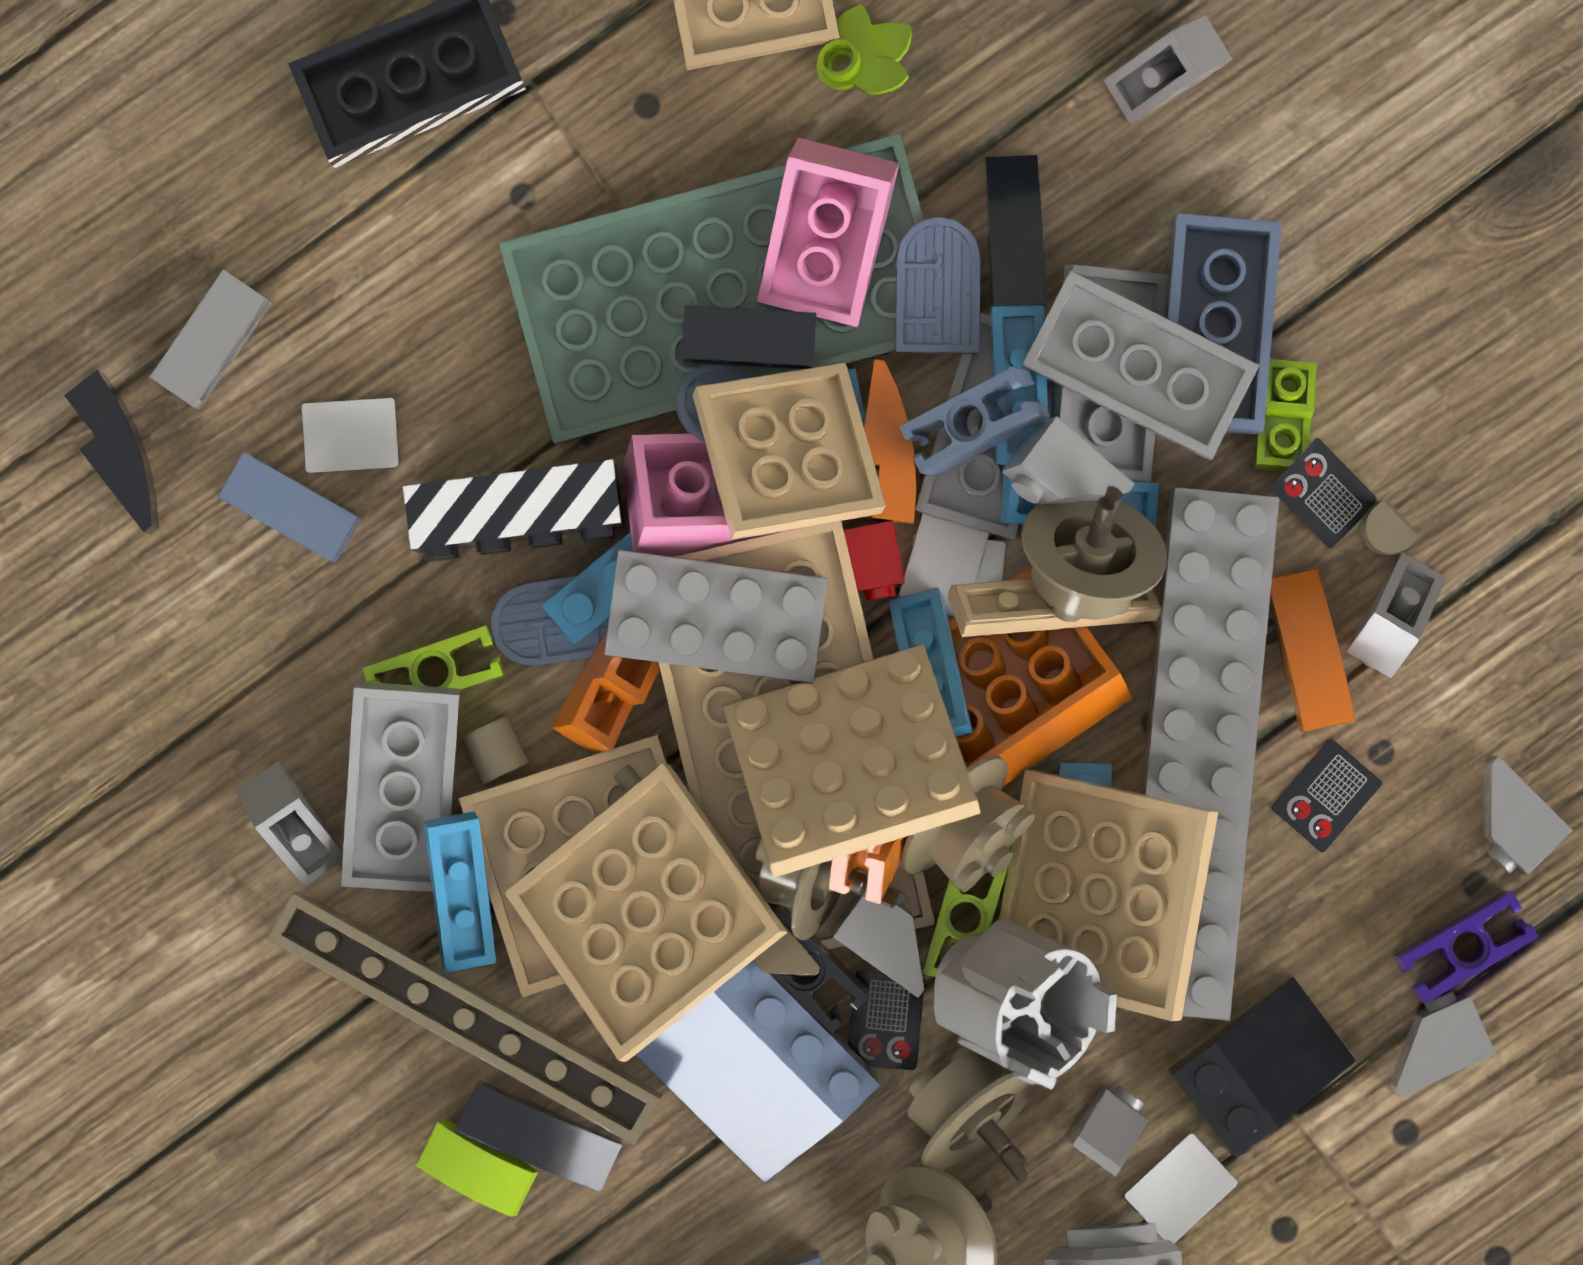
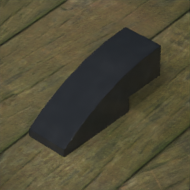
(1015, 231)
(117, 448)
(538, 1136)

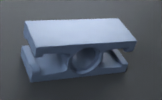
(954, 416)
(289, 507)

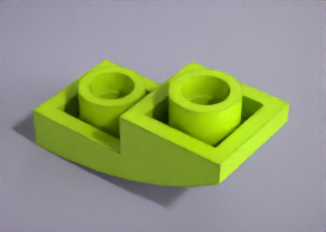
(1287, 414)
(476, 1169)

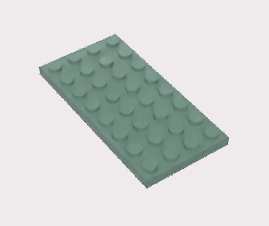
(612, 291)

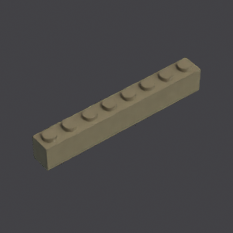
(465, 1016)

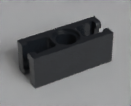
(748, 337)
(830, 967)

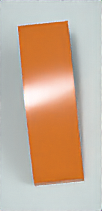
(889, 448)
(1310, 651)
(603, 699)

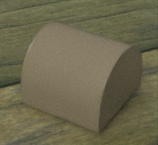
(1386, 530)
(495, 750)

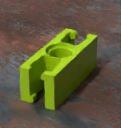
(445, 650)
(943, 927)

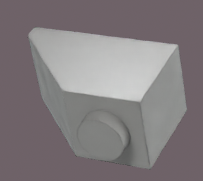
(1167, 68)
(1061, 467)
(1397, 615)
(1517, 820)
(290, 824)
(883, 939)
(1441, 1043)
(1109, 1128)

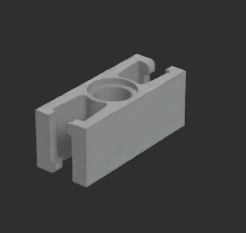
(211, 340)

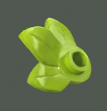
(869, 49)

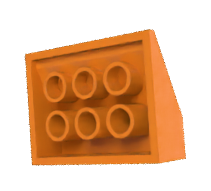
(1032, 691)

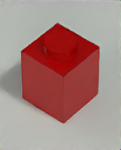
(875, 559)

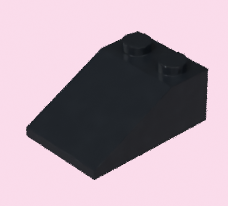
(1262, 1067)

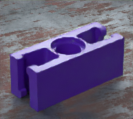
(1486, 954)

